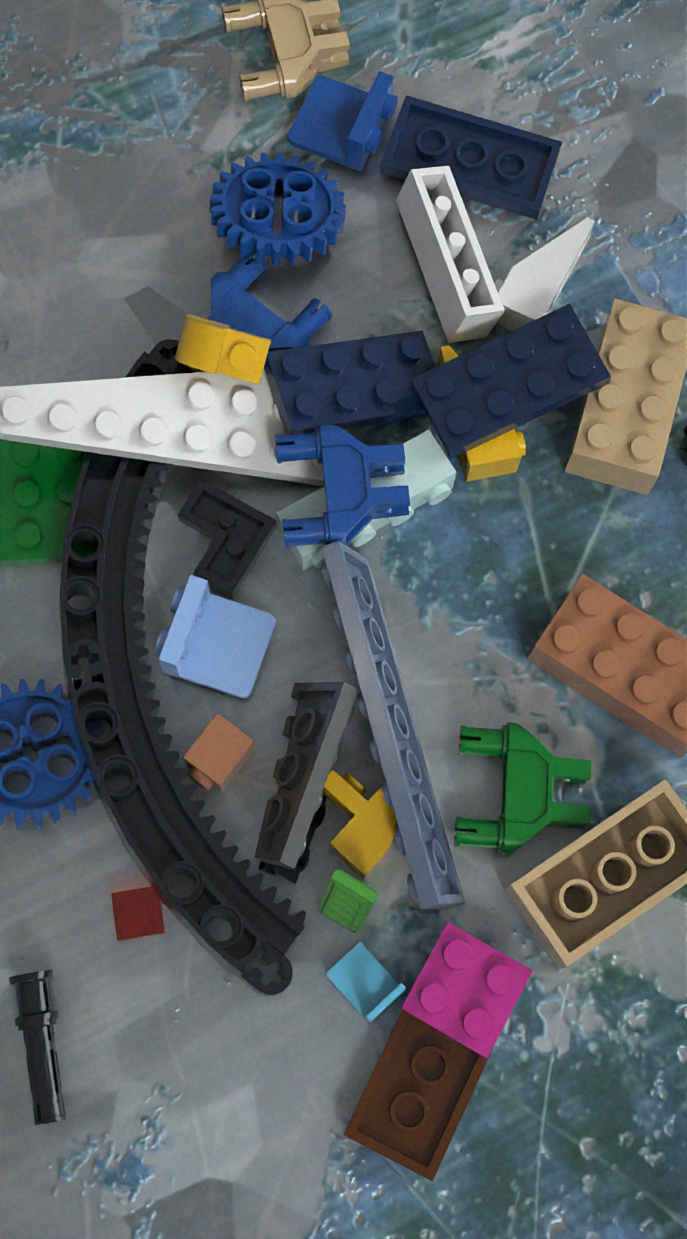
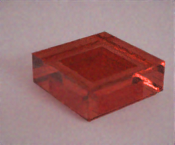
(137, 914)

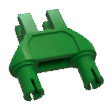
(526, 789)

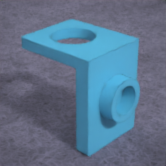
(364, 982)

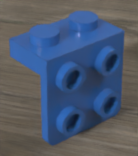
(343, 120)

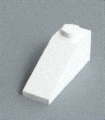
(540, 277)

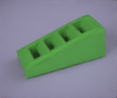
(347, 900)

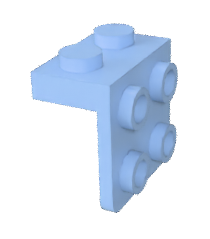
(214, 640)

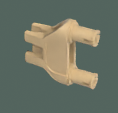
(302, 42)

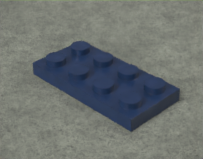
(486, 158)
(510, 381)
(349, 382)

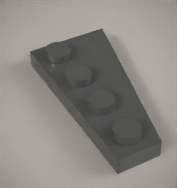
(302, 773)

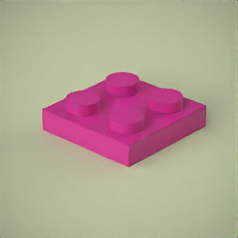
(466, 990)

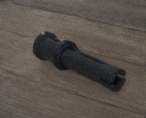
(37, 1021)

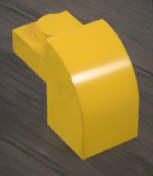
(221, 350)
(371, 826)

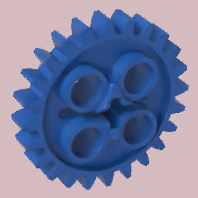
(309, 213)
(46, 791)

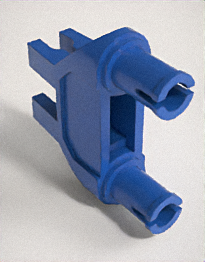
(244, 313)
(347, 483)

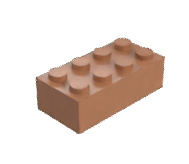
(619, 662)

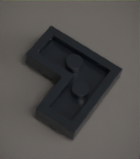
(236, 531)

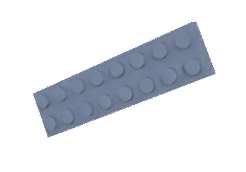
(395, 737)

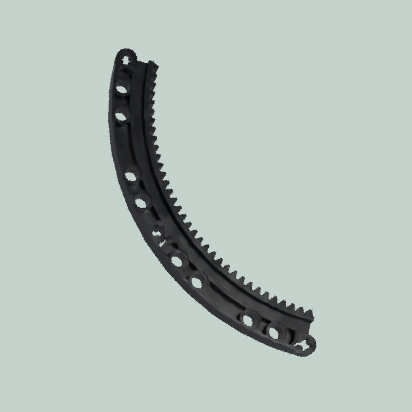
(154, 812)

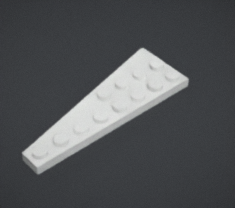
(159, 418)

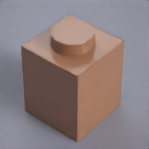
(218, 754)

